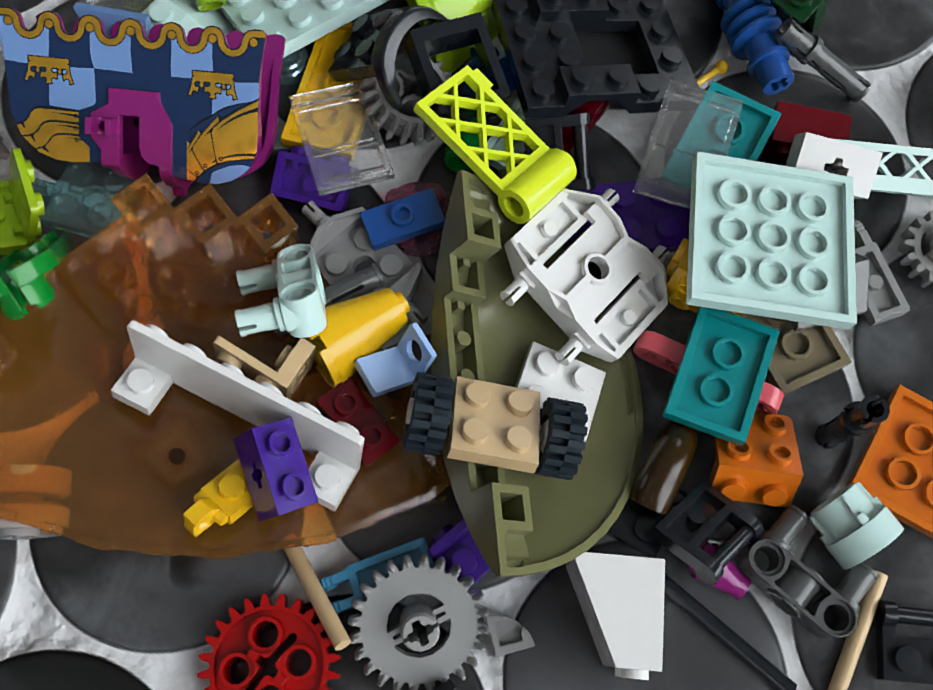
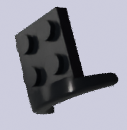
(374, 47)

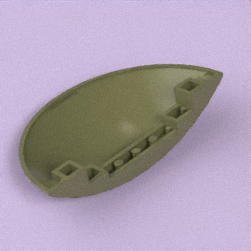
(519, 517)

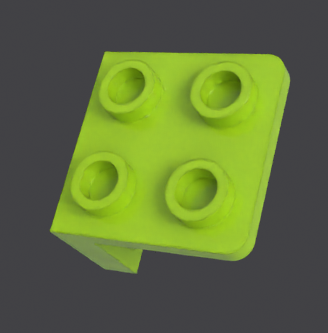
(19, 205)

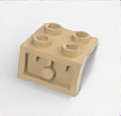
(291, 364)

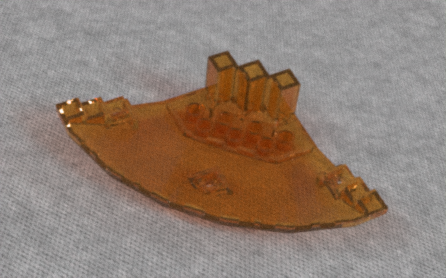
(103, 469)

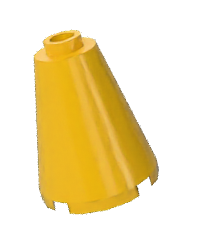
(357, 330)

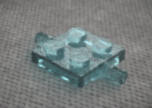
(82, 198)

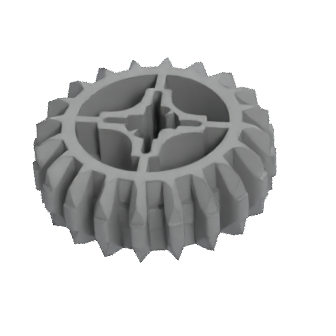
(404, 121)

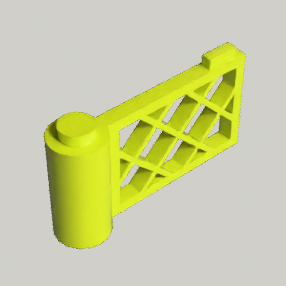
(524, 187)

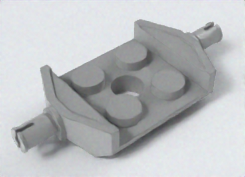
(344, 243)

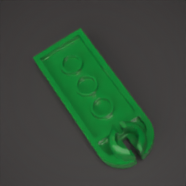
(23, 274)

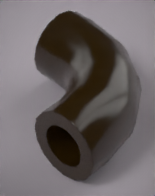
(665, 466)

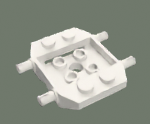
(568, 288)

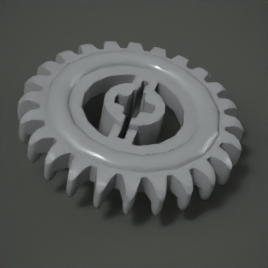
(381, 643)

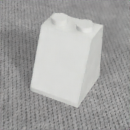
(623, 609)

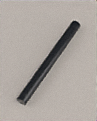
(727, 636)

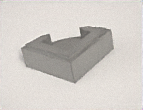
(507, 635)

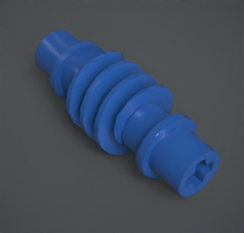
(751, 33)

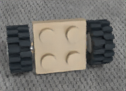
(495, 425)

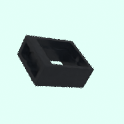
(451, 36)

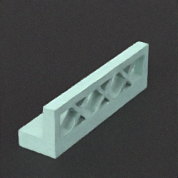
(899, 185)

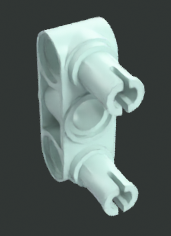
(300, 293)

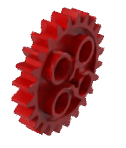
(242, 640)

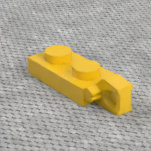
(219, 501)

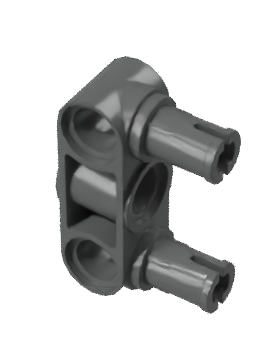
(798, 587)

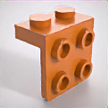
(762, 469)

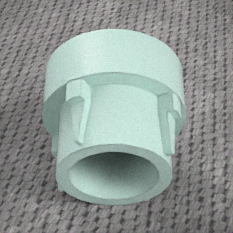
(854, 525)

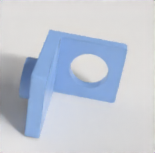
(396, 366)

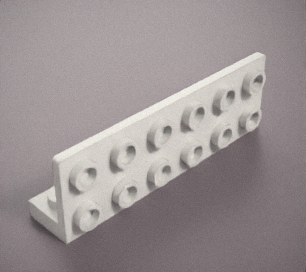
(164, 362)

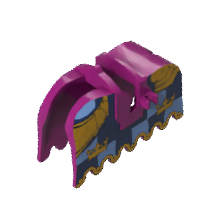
(132, 101)

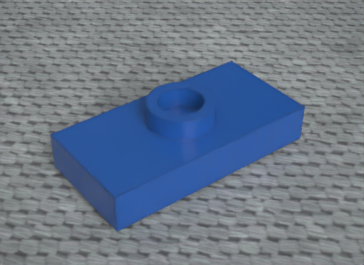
(402, 219)

